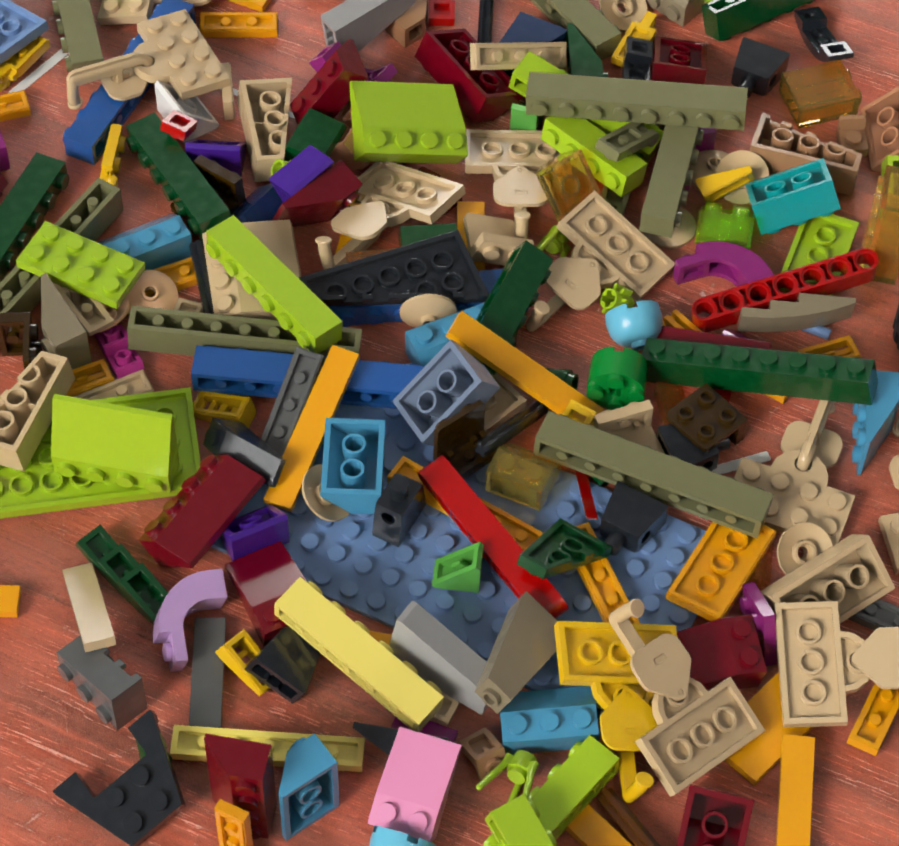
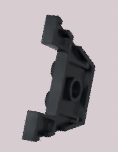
(140, 797)

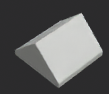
(168, 100)

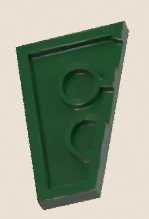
(561, 550)

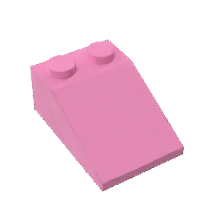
(415, 784)

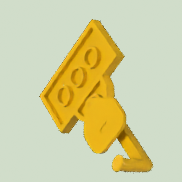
(597, 658)

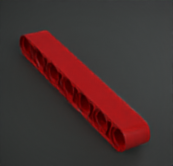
(793, 280)
(482, 526)

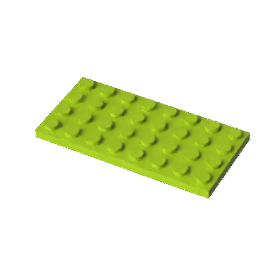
(44, 491)

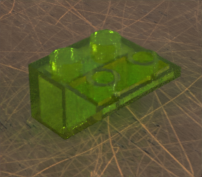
(724, 224)

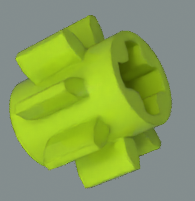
(615, 297)

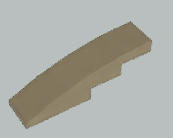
(806, 313)

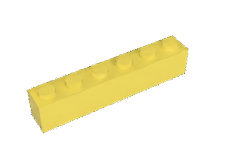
(359, 654)

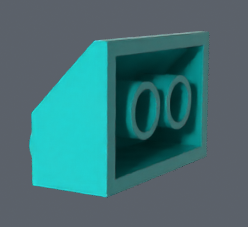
(792, 196)

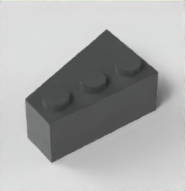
(103, 682)

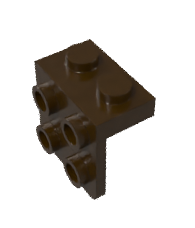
(224, 182)
(19, 336)
(707, 419)
(458, 437)

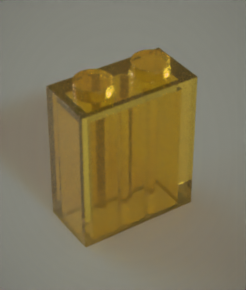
(819, 93)

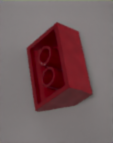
(330, 86)

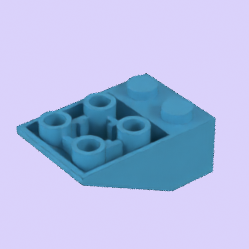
(875, 420)

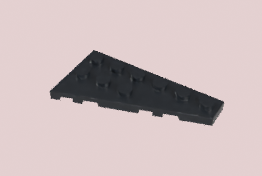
(392, 277)

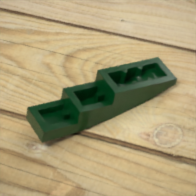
(123, 572)

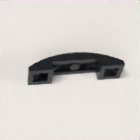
(818, 38)
(637, 59)

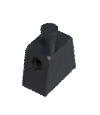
(758, 67)
(678, 445)
(404, 502)
(631, 519)
(285, 664)

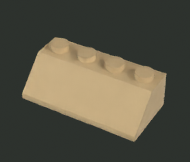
(843, 573)

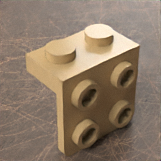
(491, 238)
(631, 423)

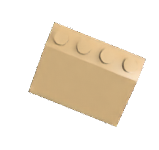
(227, 292)

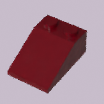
(679, 61)
(322, 197)
(260, 582)
(725, 650)
(714, 818)

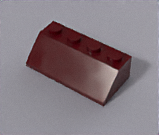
(480, 93)
(200, 511)
(243, 776)

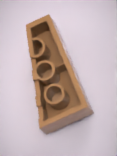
(787, 148)

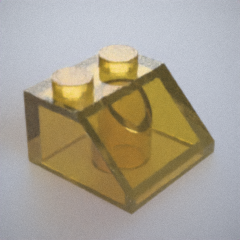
(566, 182)
(521, 475)

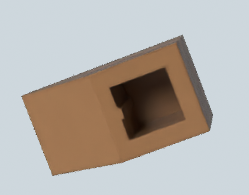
(410, 25)

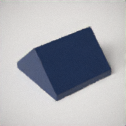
(259, 205)

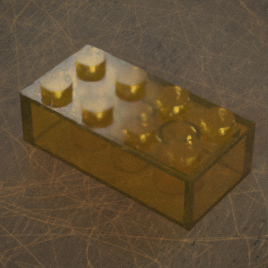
(883, 226)

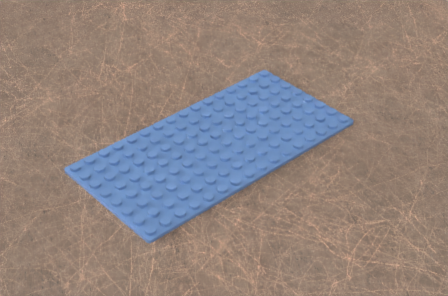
(385, 578)

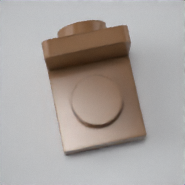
(852, 134)
(483, 752)

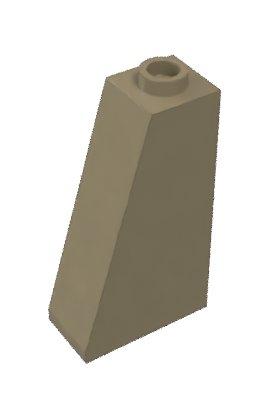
(518, 653)

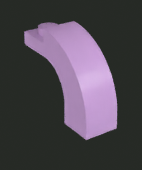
(194, 593)

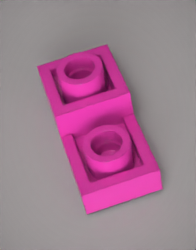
(115, 349)

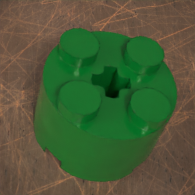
(617, 377)

